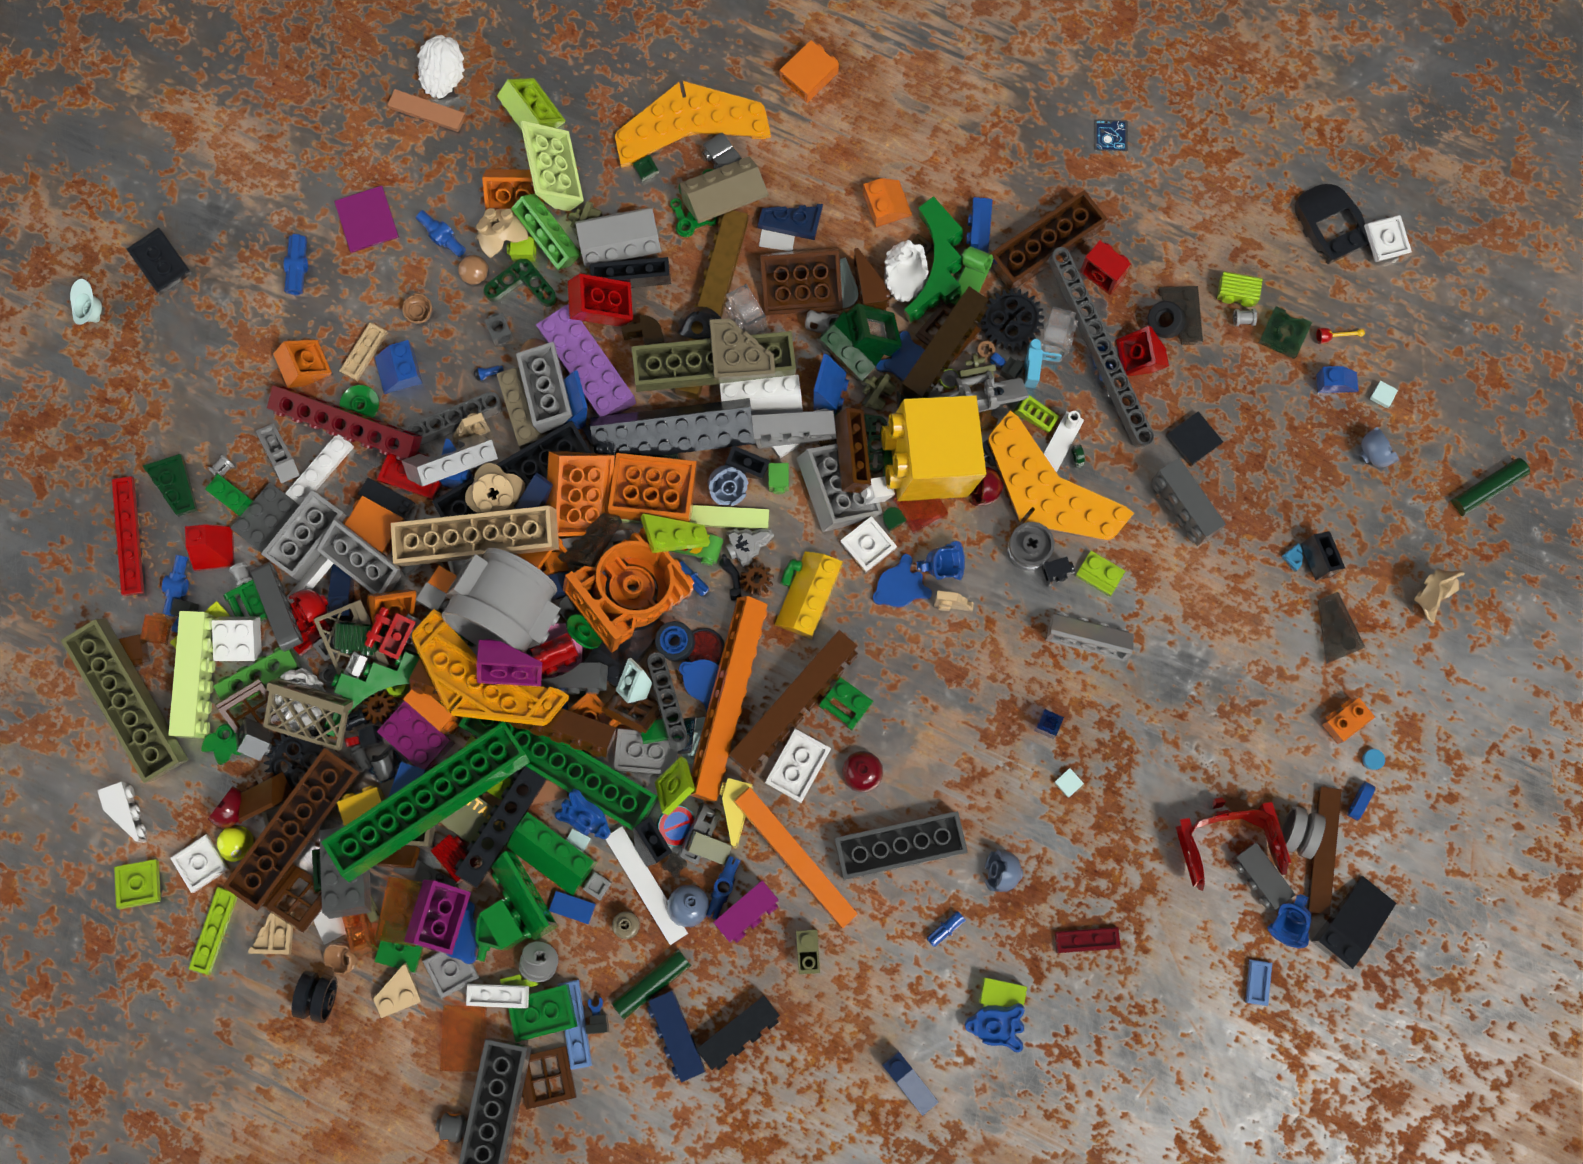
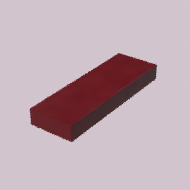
(1087, 940)

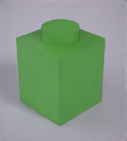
(778, 478)

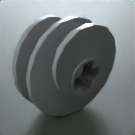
(538, 962)

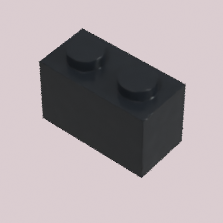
(1322, 555)

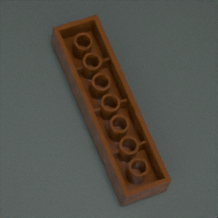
(792, 704)
(292, 828)

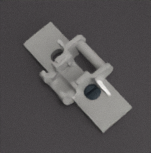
(994, 392)

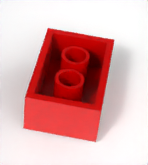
(600, 300)

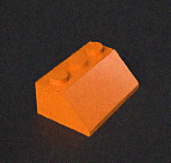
(505, 187)

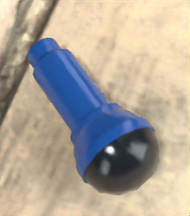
(482, 373)

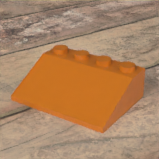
(652, 487)
(579, 489)

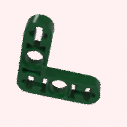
(526, 277)
(871, 420)

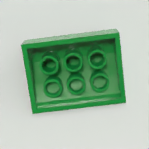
(524, 896)

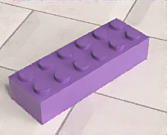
(579, 351)

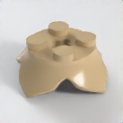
(496, 228)
(492, 476)
(1438, 587)

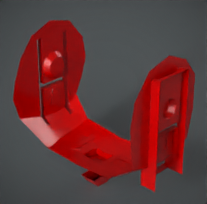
(1264, 818)

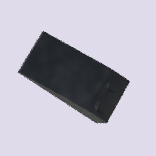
(633, 648)
(1354, 923)

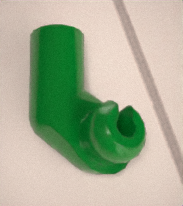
(789, 570)

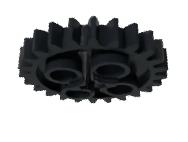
(1025, 330)
(284, 746)

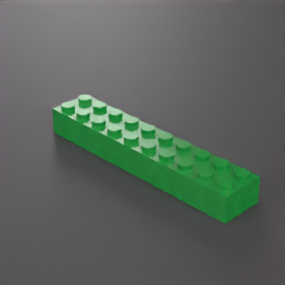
(577, 770)
(425, 802)

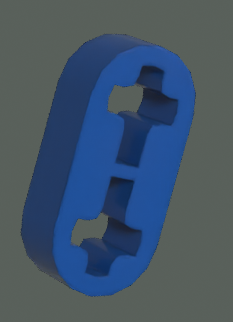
(1361, 801)

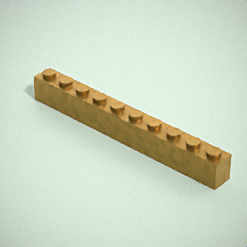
(719, 275)

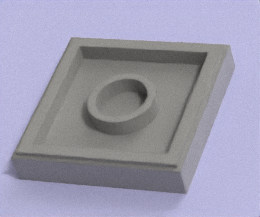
(449, 973)

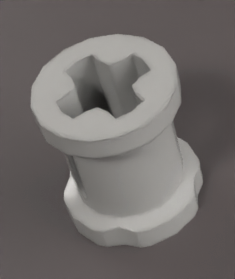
(1245, 317)
(221, 466)
(240, 573)

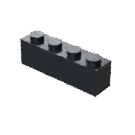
(638, 272)
(738, 1032)

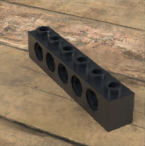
(475, 876)

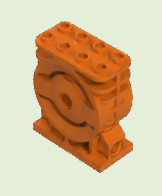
(630, 609)

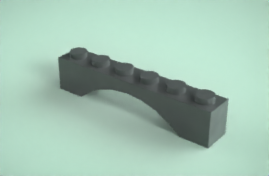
(584, 677)

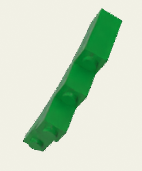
(947, 260)
(378, 677)

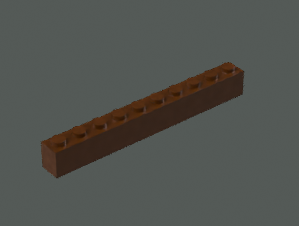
(565, 727)

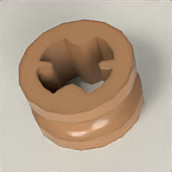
(991, 347)

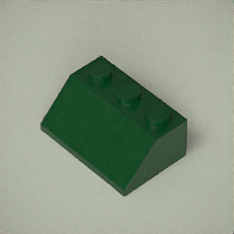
(838, 343)

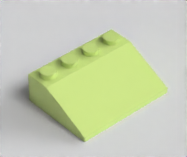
(552, 165)

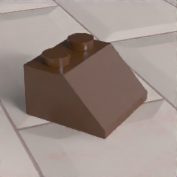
(263, 795)

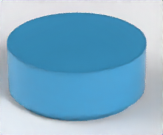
(1373, 759)

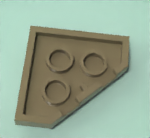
(738, 353)

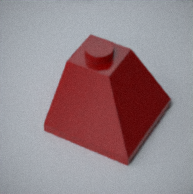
(1142, 352)
(209, 546)

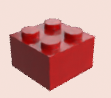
(1105, 267)

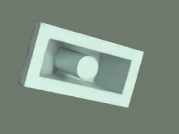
(634, 683)

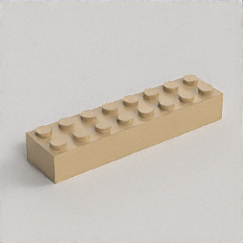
(471, 534)

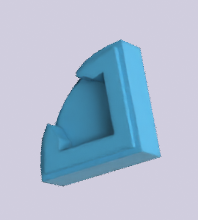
(1294, 557)

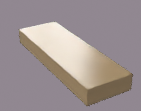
(363, 351)

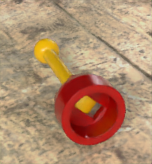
(1325, 335)

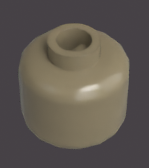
(628, 932)

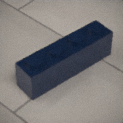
(677, 1036)

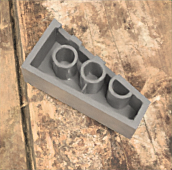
(793, 428)

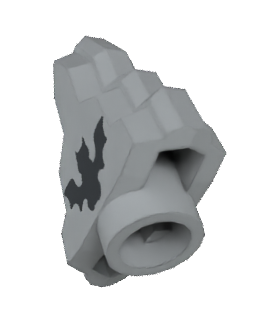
(747, 544)

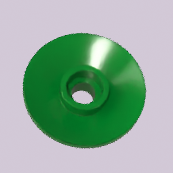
(361, 395)
(582, 632)

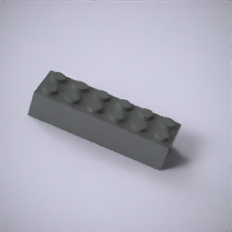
(900, 845)
(495, 1102)

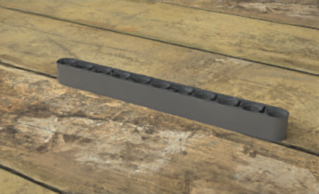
(1101, 337)

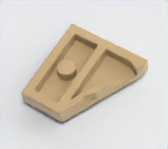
(473, 424)
(951, 600)
(274, 937)
(397, 993)

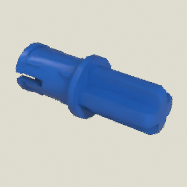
(699, 586)
(945, 929)

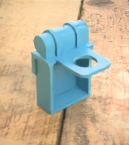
(1033, 363)

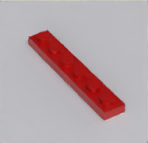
(127, 536)

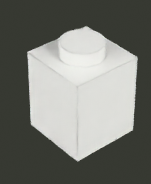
(877, 491)

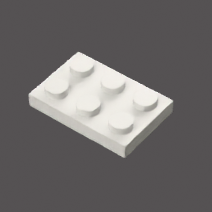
(798, 766)

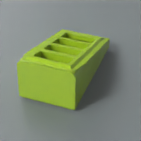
(1033, 403)

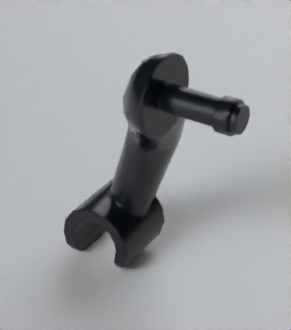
(728, 566)

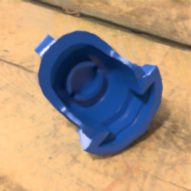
(945, 561)
(1292, 923)

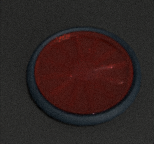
(708, 646)

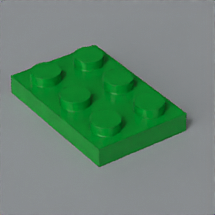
(546, 1014)

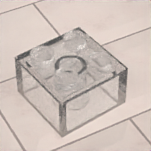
(745, 311)
(1059, 332)

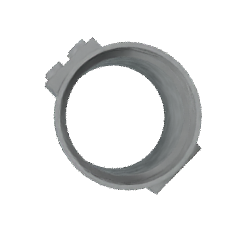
(501, 601)

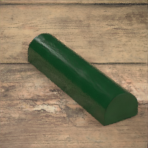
(1491, 486)
(651, 984)

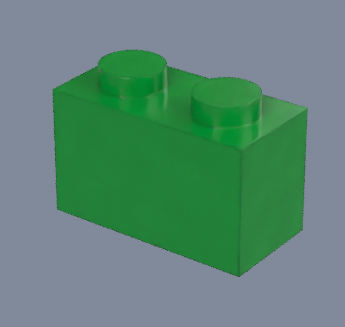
(228, 495)

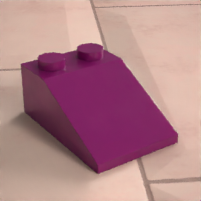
(506, 665)

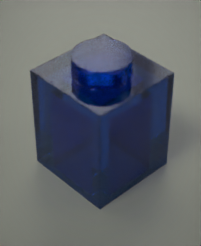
(1049, 724)

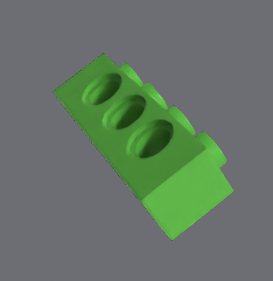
(546, 231)
(264, 664)

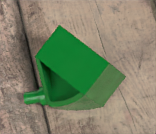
(498, 929)

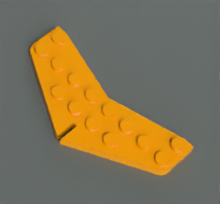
(697, 113)
(1036, 485)
(454, 676)

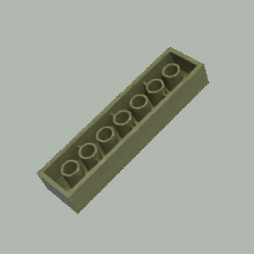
(692, 362)
(124, 700)

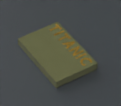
(470, 818)

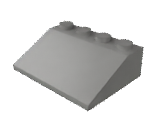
(823, 482)

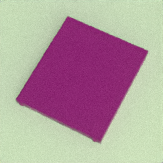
(366, 219)

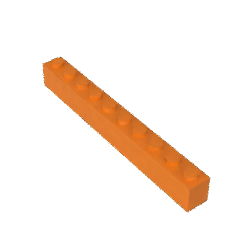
(727, 697)

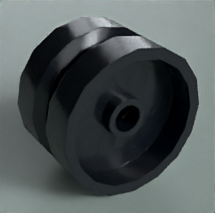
(314, 996)

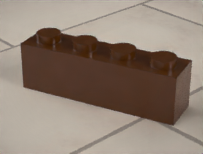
(852, 450)

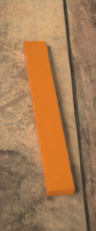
(795, 857)

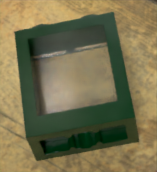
(875, 331)

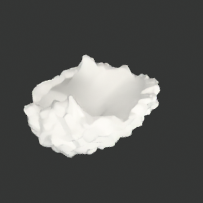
(440, 66)
(905, 270)
(307, 679)

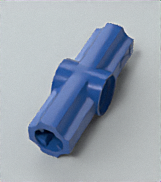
(295, 264)

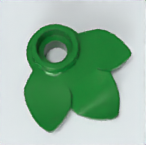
(222, 747)

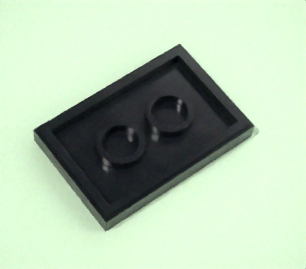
(159, 261)

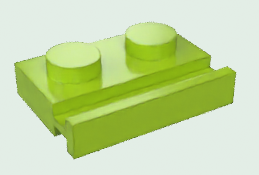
(1100, 573)

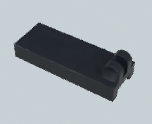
(386, 498)

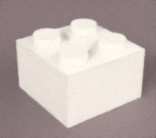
(236, 638)

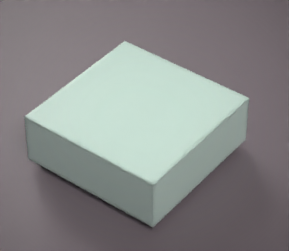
(1383, 394)
(1068, 783)
(579, 839)

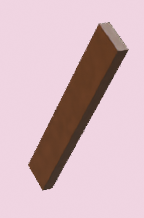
(1324, 860)

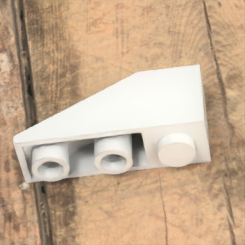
(120, 806)

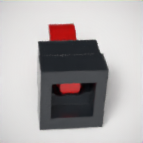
(367, 738)

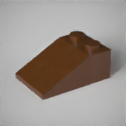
(869, 283)

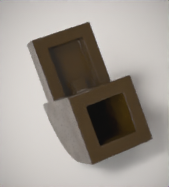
(647, 328)

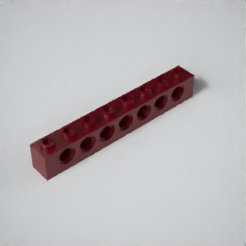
(280, 403)

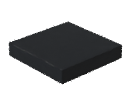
(1194, 438)

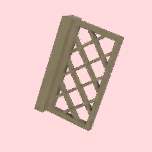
(361, 617)
(307, 696)

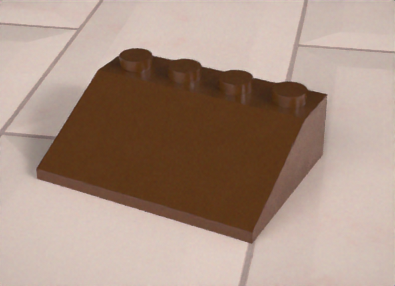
(801, 281)

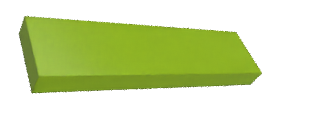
(213, 931)

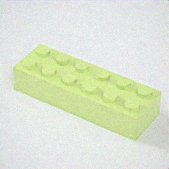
(192, 676)

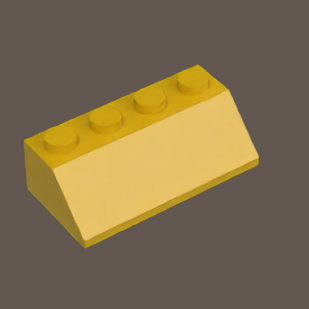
(809, 594)

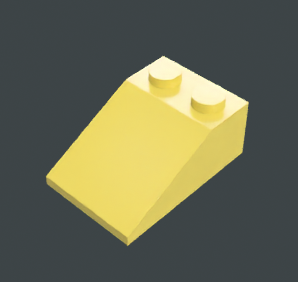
(734, 816)

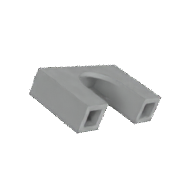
(473, 452)

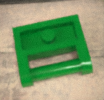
(250, 598)
(848, 697)

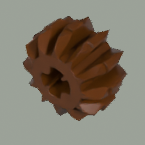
(755, 571)
(375, 702)

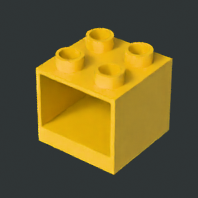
(934, 448)

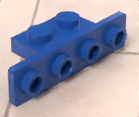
(980, 224)

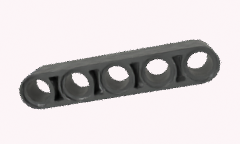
(445, 416)
(276, 606)
(670, 709)

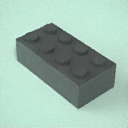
(1187, 502)
(338, 895)

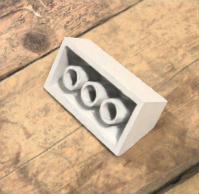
(766, 395)

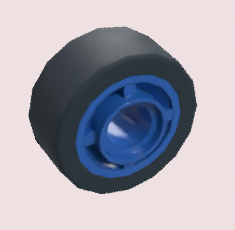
(667, 632)

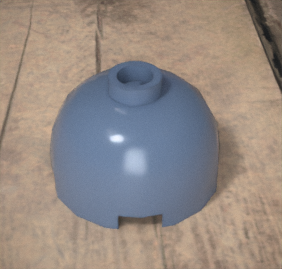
(1377, 449)
(727, 485)
(1003, 871)
(687, 906)

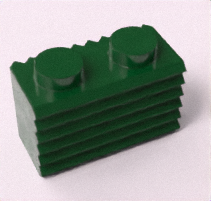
(353, 637)

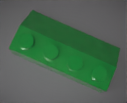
(551, 853)

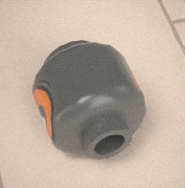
(451, 1127)

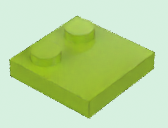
(674, 785)
(137, 884)

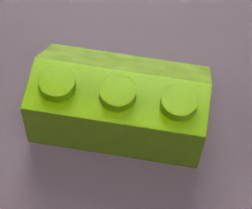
(529, 103)

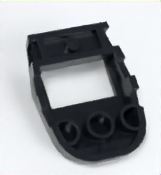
(1324, 202)

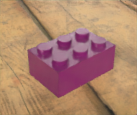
(415, 737)
(747, 912)
(437, 916)

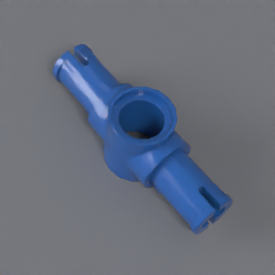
(440, 233)
(175, 584)
(726, 877)

